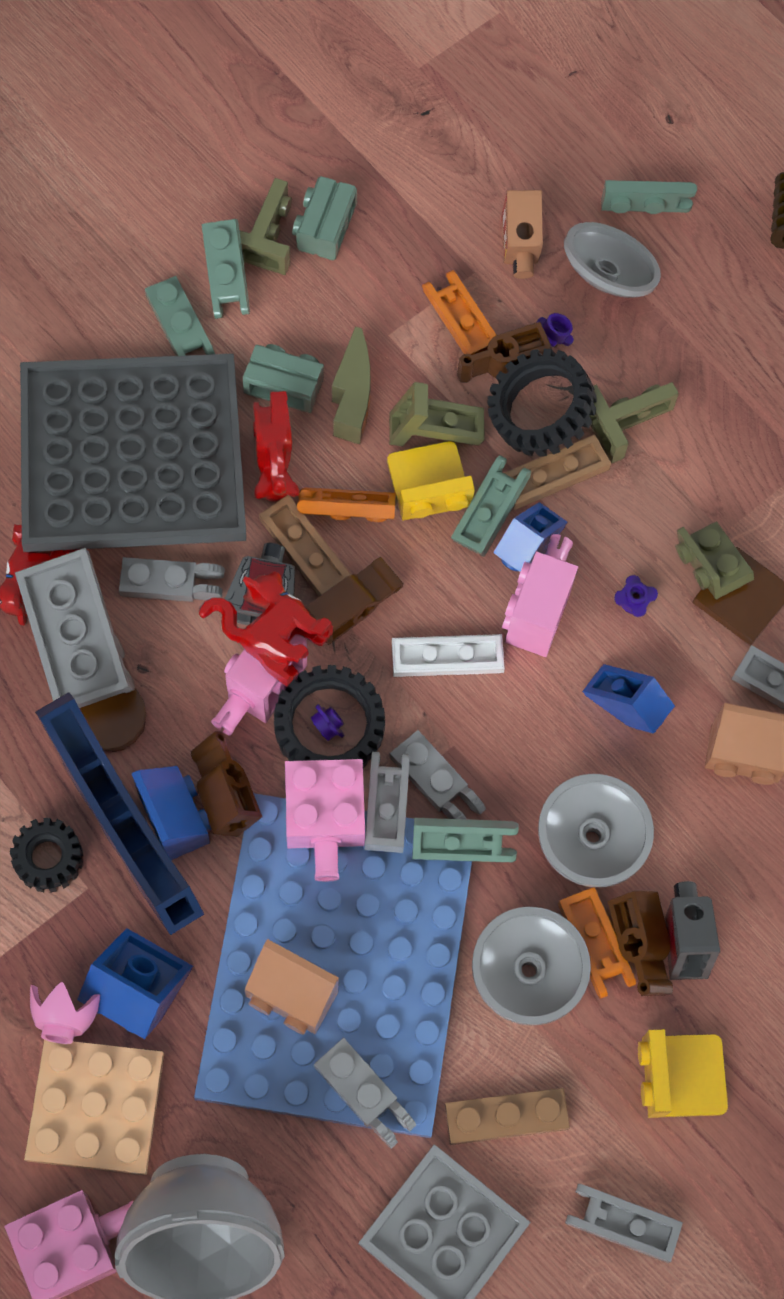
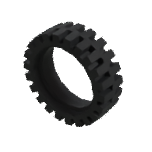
(520, 376)
(329, 679)

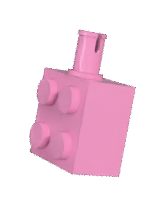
(540, 598)
(251, 689)
(325, 810)
(65, 1245)

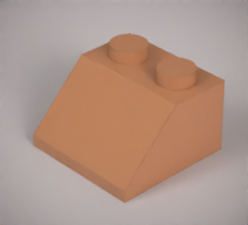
(747, 744)
(291, 988)

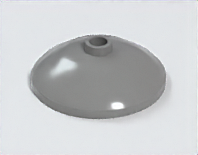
(611, 260)
(599, 806)
(535, 939)

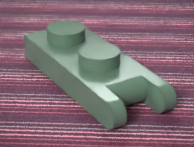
(647, 196)
(225, 265)
(177, 317)
(489, 508)
(462, 840)

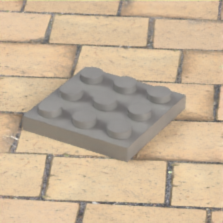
(444, 1230)

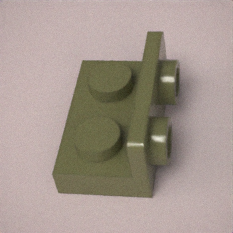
(714, 558)

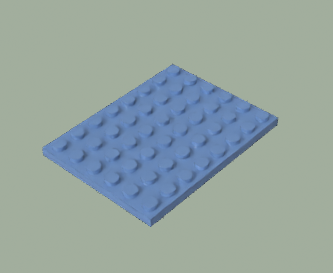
(382, 930)

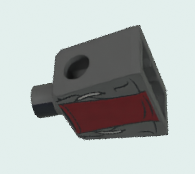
(251, 567)
(691, 934)

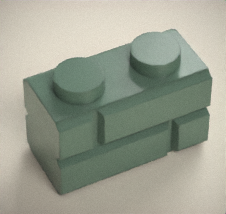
(326, 217)
(277, 371)

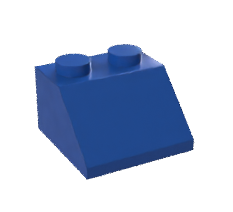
(172, 810)
(135, 982)

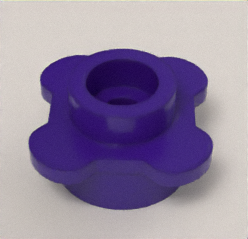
(557, 329)
(629, 603)
(328, 722)

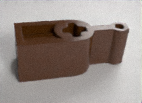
(502, 350)
(355, 597)
(224, 788)
(643, 939)

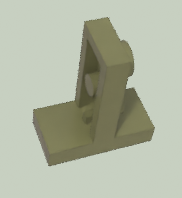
(260, 245)
(626, 413)
(434, 419)

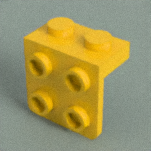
(429, 480)
(682, 1075)

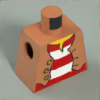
(522, 231)

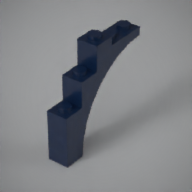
(118, 815)

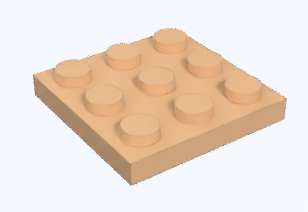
(95, 1107)

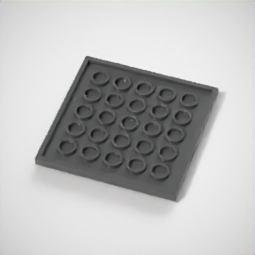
(130, 453)

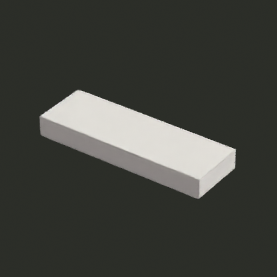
(447, 655)

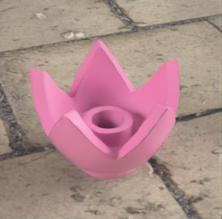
(58, 1016)

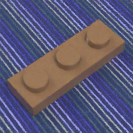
(561, 470)
(303, 545)
(507, 1116)

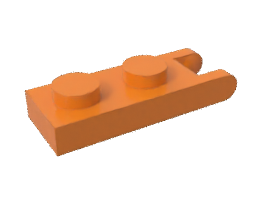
(460, 315)
(347, 503)
(591, 921)

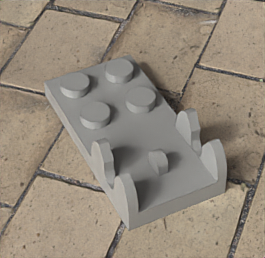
(73, 629)

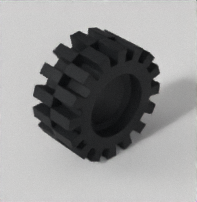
(30, 839)

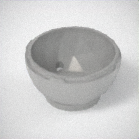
(199, 1233)

